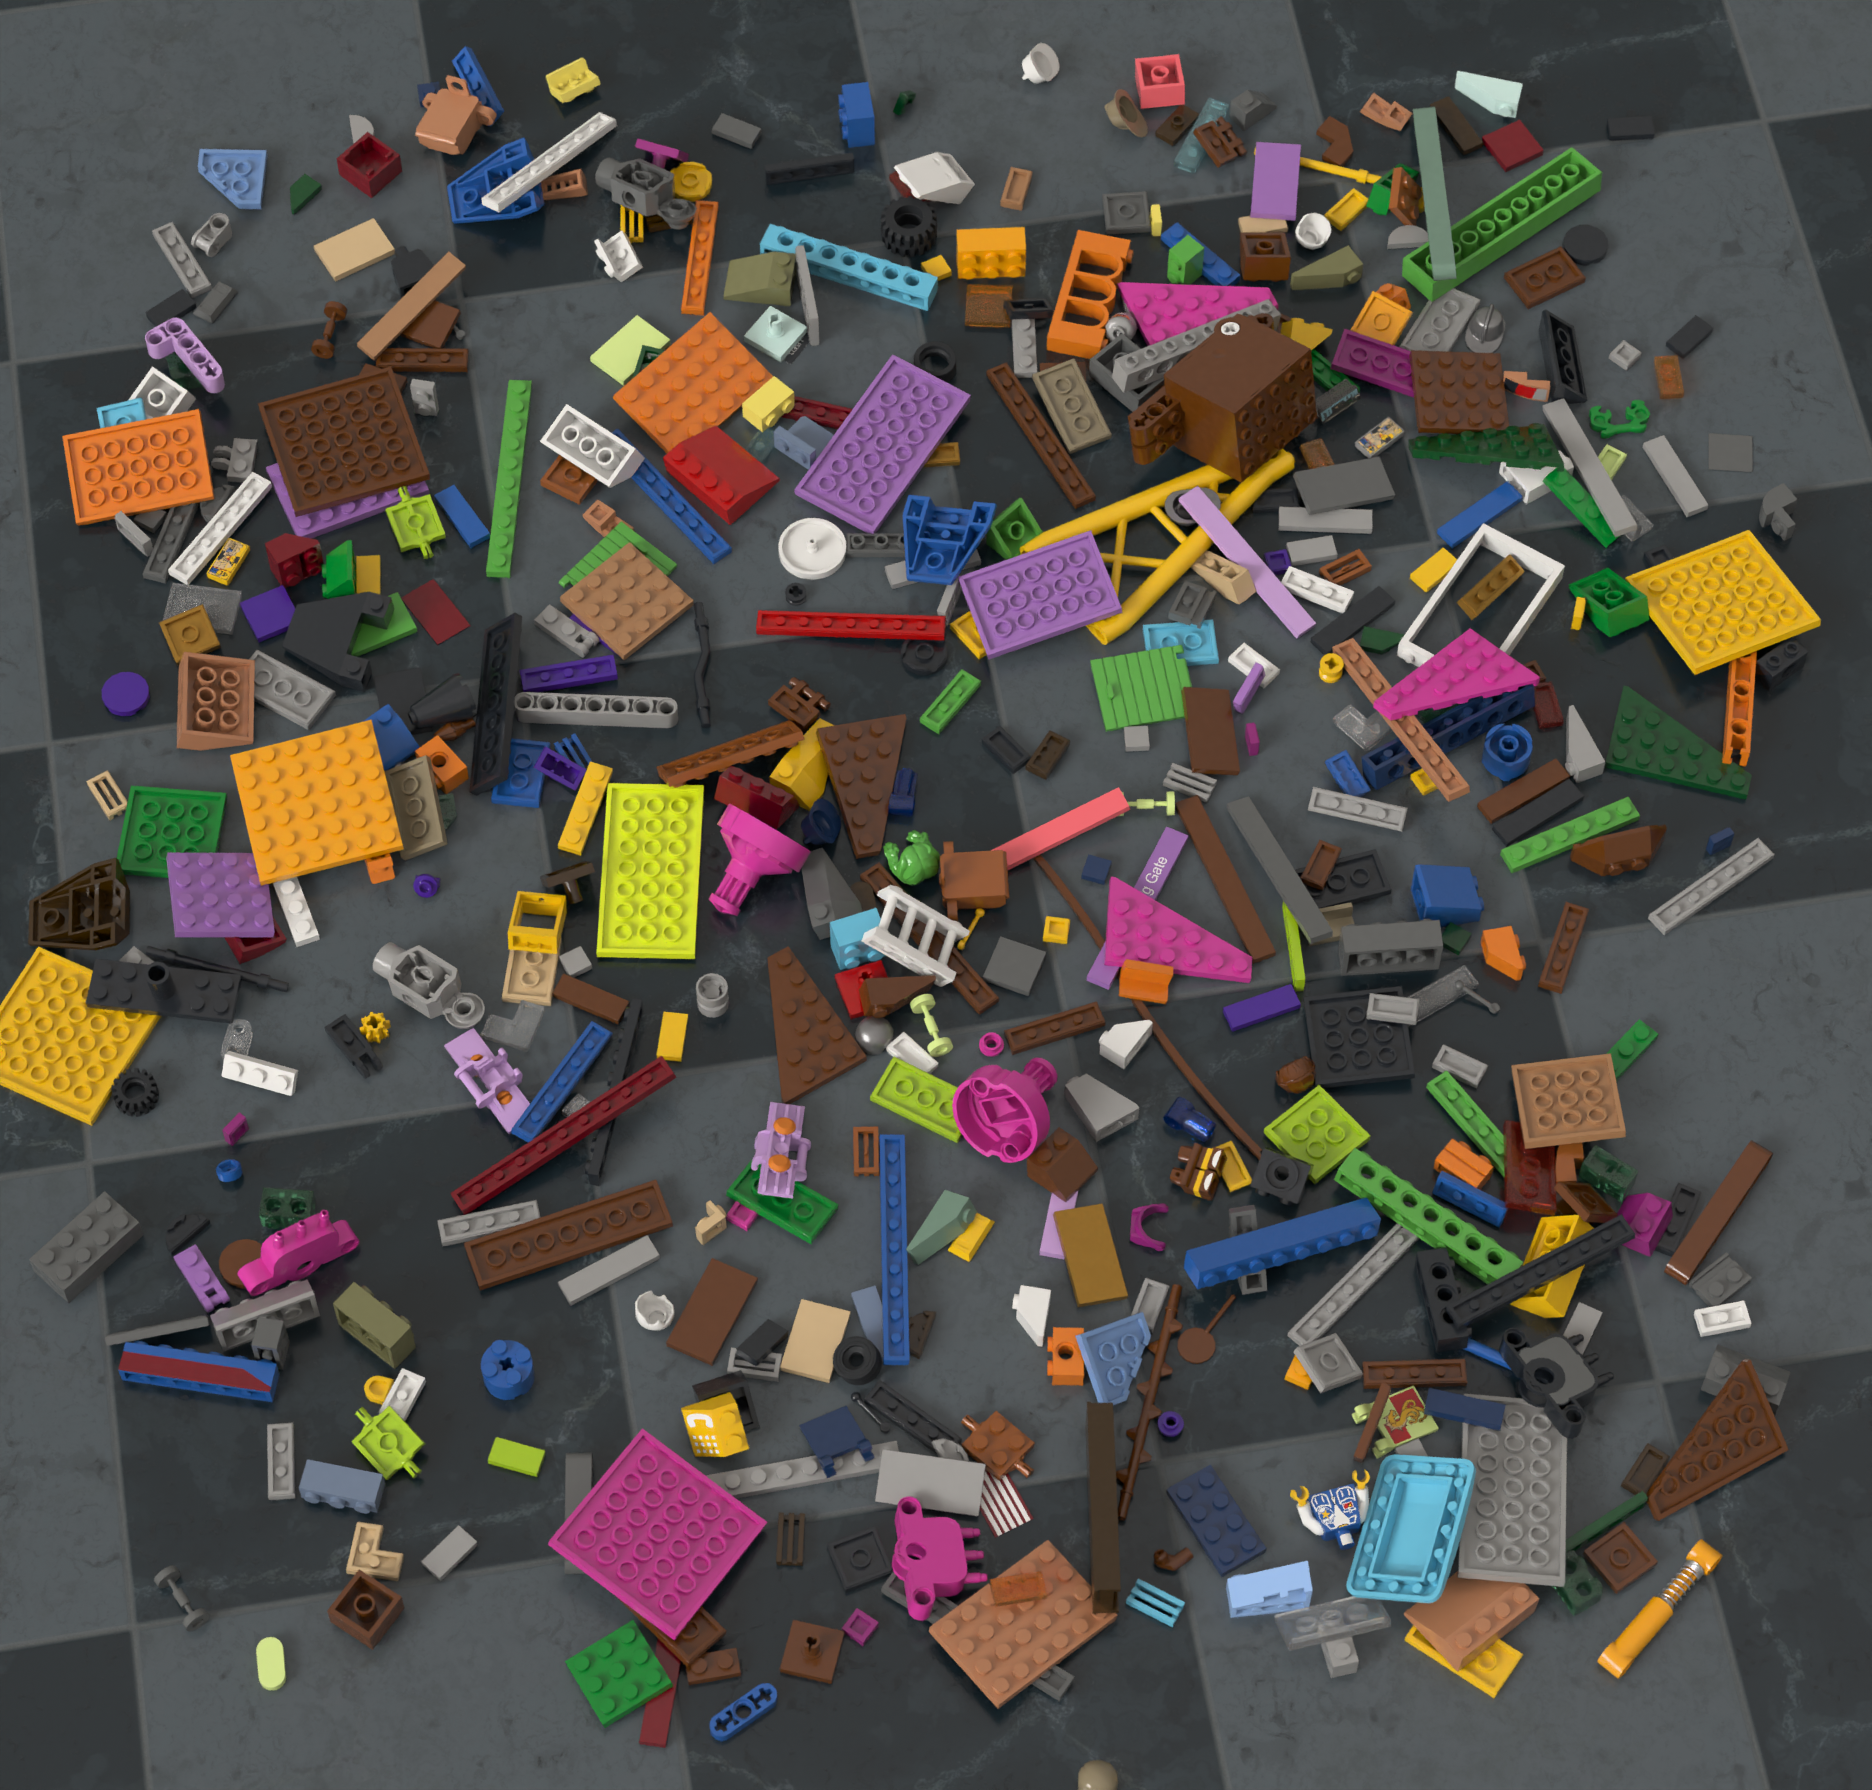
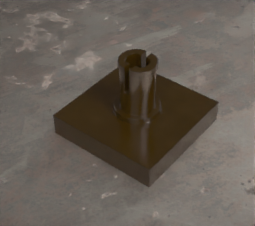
(568, 877)

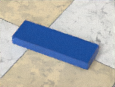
(462, 516)
(1470, 1198)

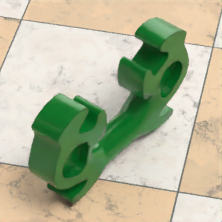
(1601, 421)

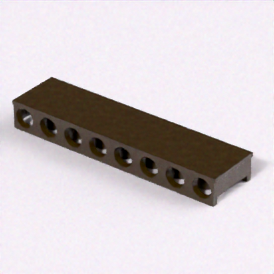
(1102, 1508)

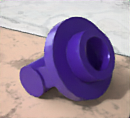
(426, 885)

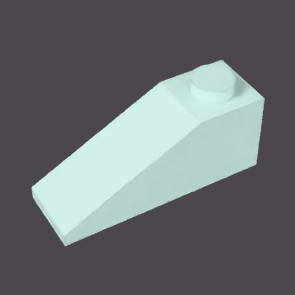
(1494, 94)

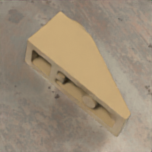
(1225, 576)

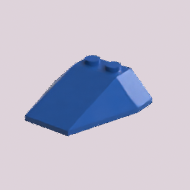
(468, 189)
(942, 538)

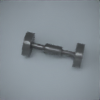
(168, 1577)

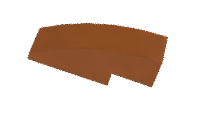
(1567, 1160)

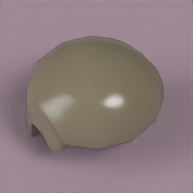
(1097, 1776)

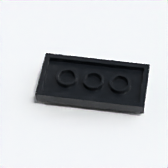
(1352, 880)

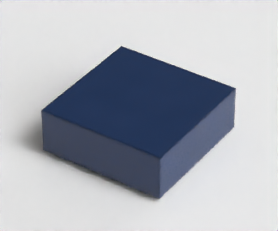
(1720, 841)
(1096, 869)

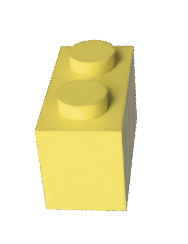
(768, 404)

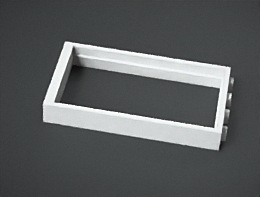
(1503, 546)

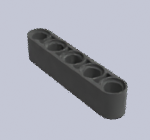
(577, 1486)

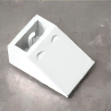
(936, 178)

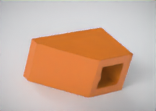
(1501, 951)

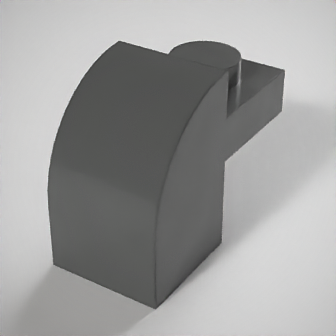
(1775, 510)

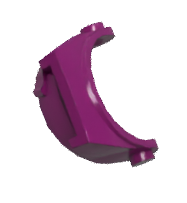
(1137, 1233)

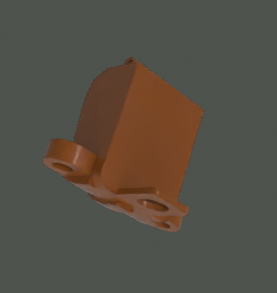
(972, 879)

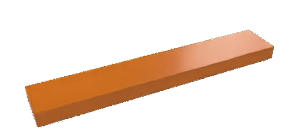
(699, 258)

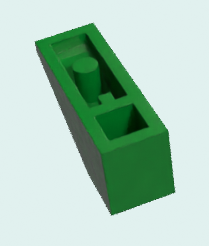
(1381, 191)

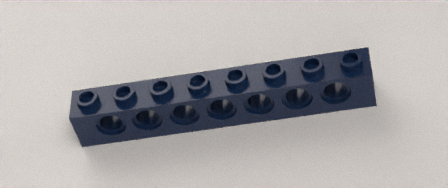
(1448, 731)

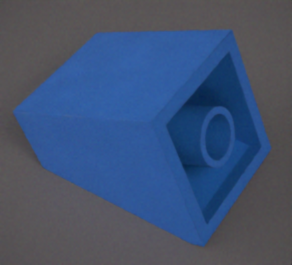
(1446, 894)

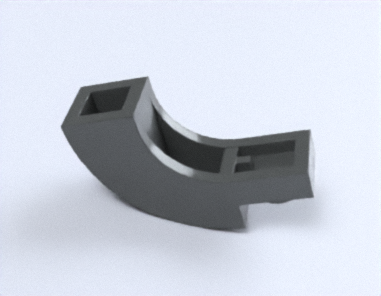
(1243, 1221)

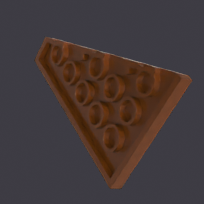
(863, 771)
(808, 1033)
(1724, 1444)

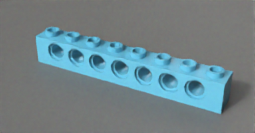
(855, 268)

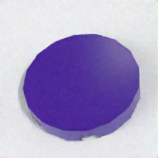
(125, 693)

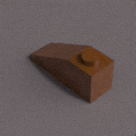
(887, 995)

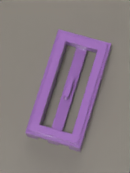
(1249, 688)

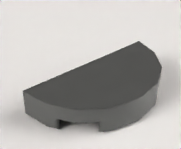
(211, 507)

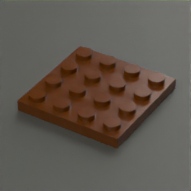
(1458, 391)

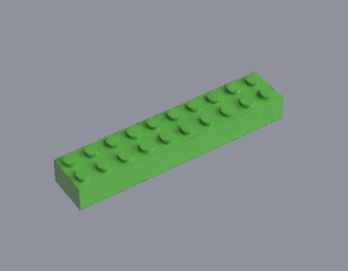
(1508, 221)

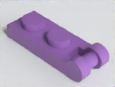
(201, 1278)

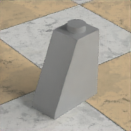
(1099, 1106)

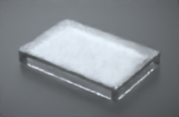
(220, 604)

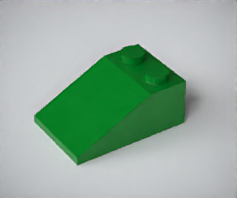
(1611, 602)

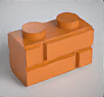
(1464, 1164)

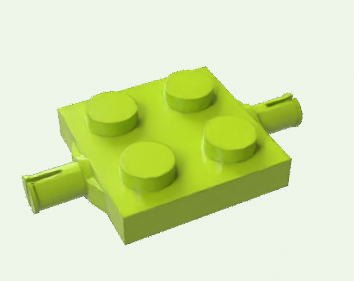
(415, 522)
(388, 1442)

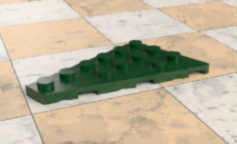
(1515, 445)
(1660, 748)

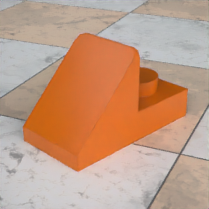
(380, 868)

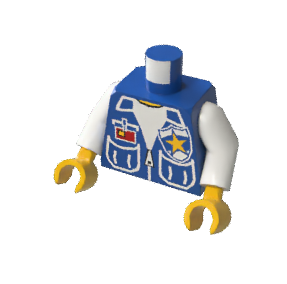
(1335, 1511)

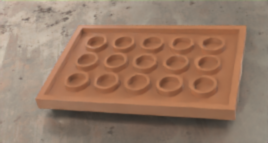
(1020, 1642)

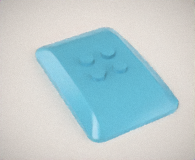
(1412, 1528)

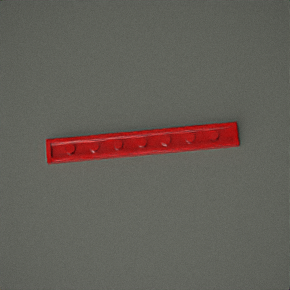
(851, 625)

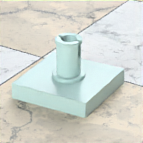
(775, 334)

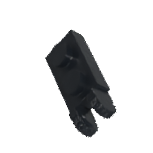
(352, 1044)

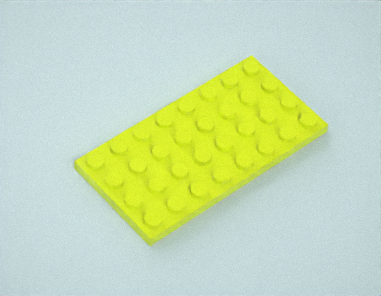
(650, 871)

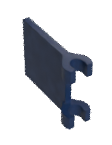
(835, 1436)

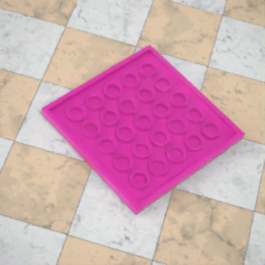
(657, 1534)

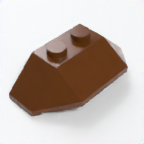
(1620, 850)

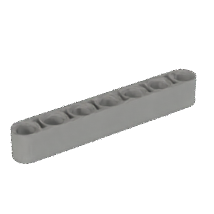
(604, 716)

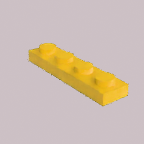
(585, 808)

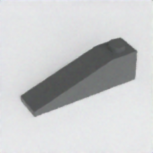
(826, 893)

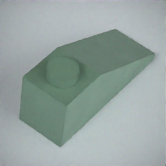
(943, 1224)

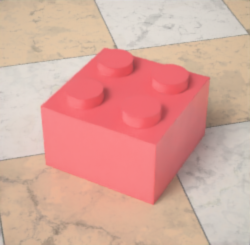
(1159, 81)

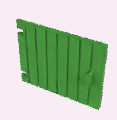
(609, 546)
(1142, 685)

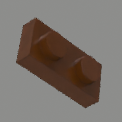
(714, 1667)

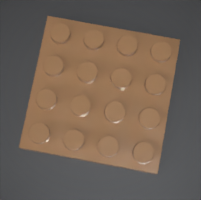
(626, 601)
(1568, 1101)

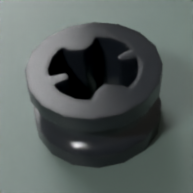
(789, 594)

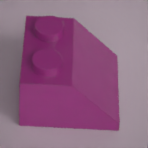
(1648, 1218)

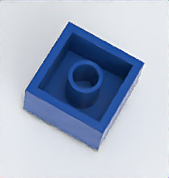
(857, 115)

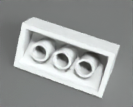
(592, 447)

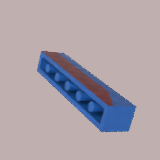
(199, 1371)

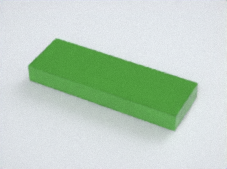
(950, 701)

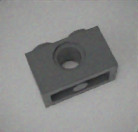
(271, 1340)

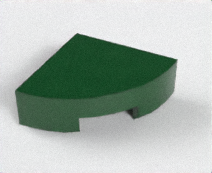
(902, 101)

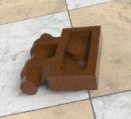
(1216, 144)
(795, 708)

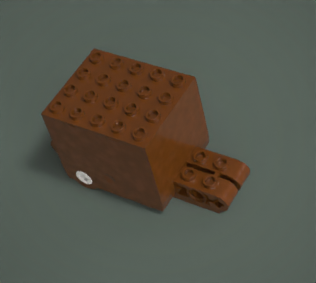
(1230, 399)

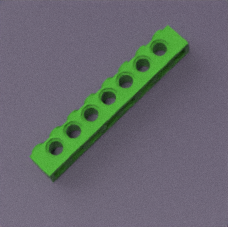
(1414, 1218)

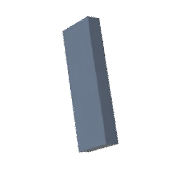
(870, 1315)

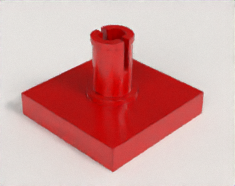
(851, 981)

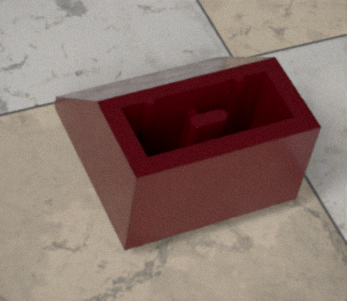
(294, 558)

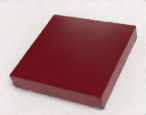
(1512, 145)

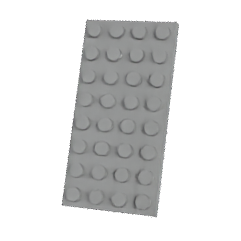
(1516, 1499)

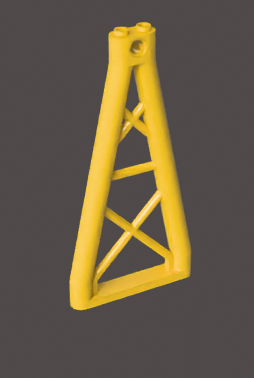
(1188, 552)

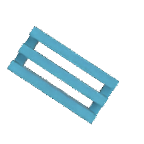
(1179, 1604)

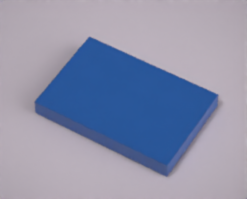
(524, 782)

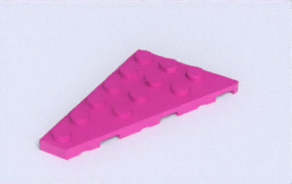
(1176, 308)
(1452, 676)
(1155, 934)

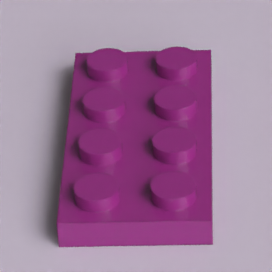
(1374, 362)

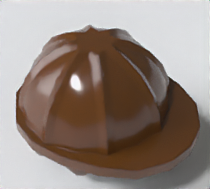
(1296, 1075)

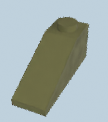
(1329, 272)

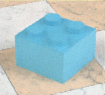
(847, 937)

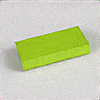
(516, 1457)

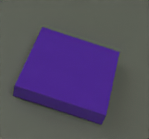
(269, 613)

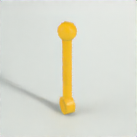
(979, 913)

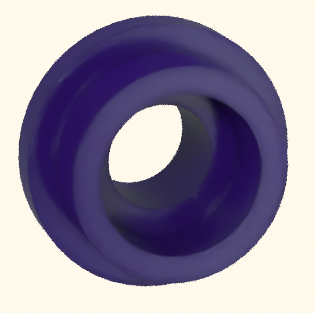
(1167, 1430)

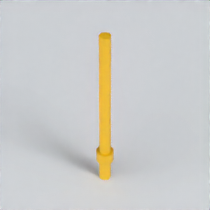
(1361, 176)

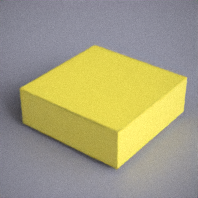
(1155, 219)

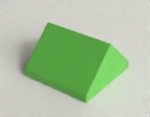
(1012, 530)

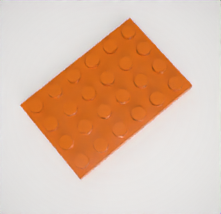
(692, 384)
(138, 467)

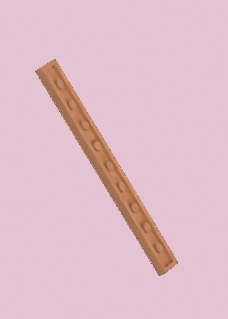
(1407, 728)

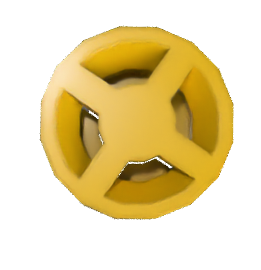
(1333, 673)

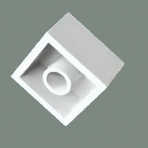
(162, 395)

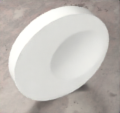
(812, 548)

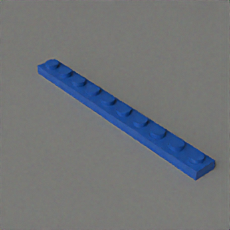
(893, 1250)

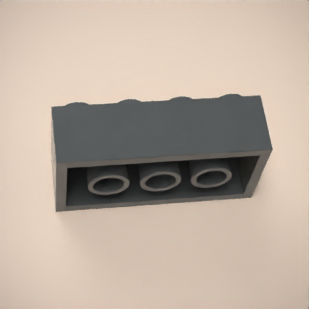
(1390, 947)
(86, 1247)

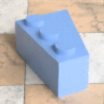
(1270, 1591)

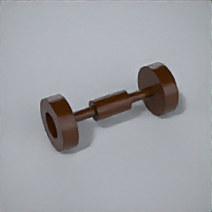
(334, 311)

